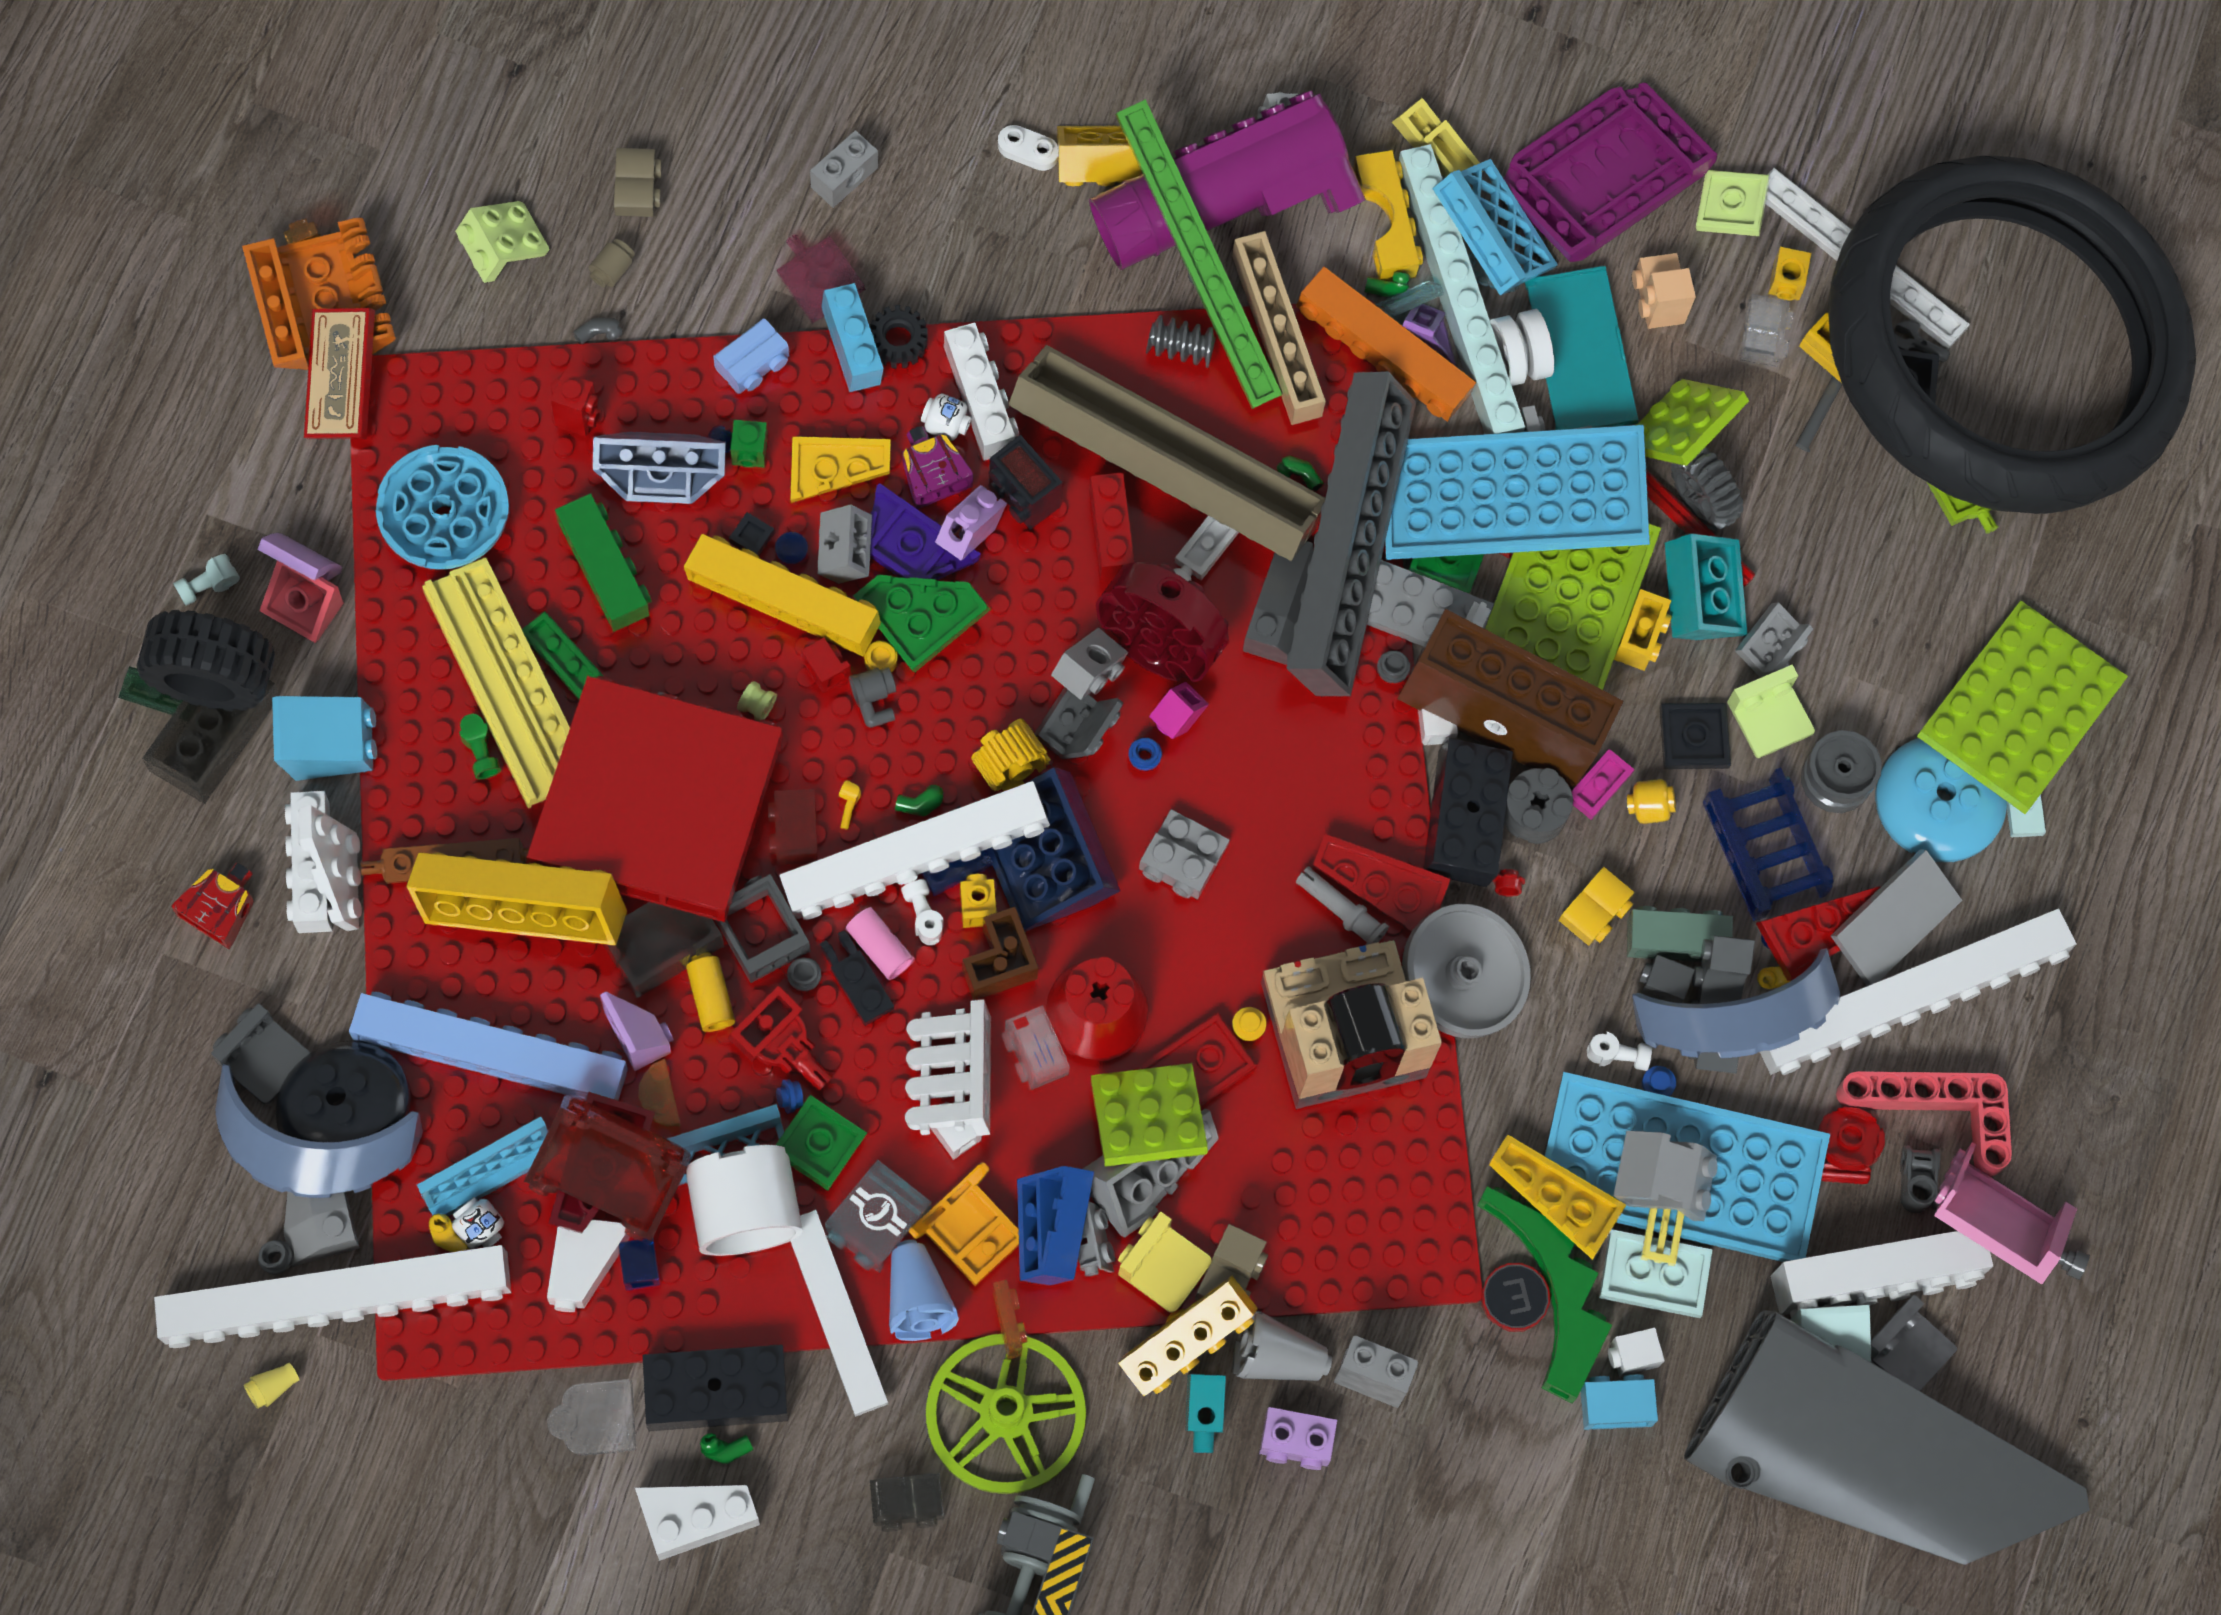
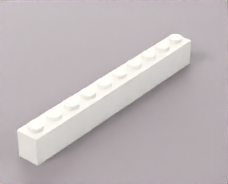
(1929, 988)
(332, 1295)

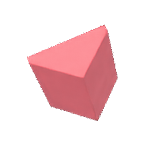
(301, 602)

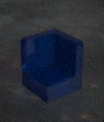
(639, 1264)

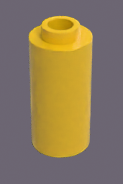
(710, 992)

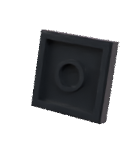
(1695, 736)

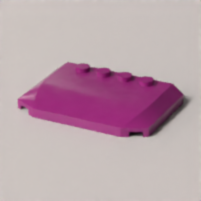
(1606, 169)

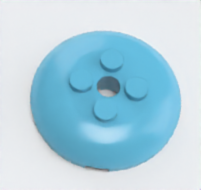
(437, 479)
(1921, 819)

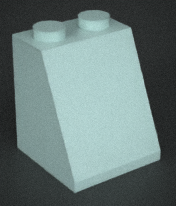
(1839, 1326)

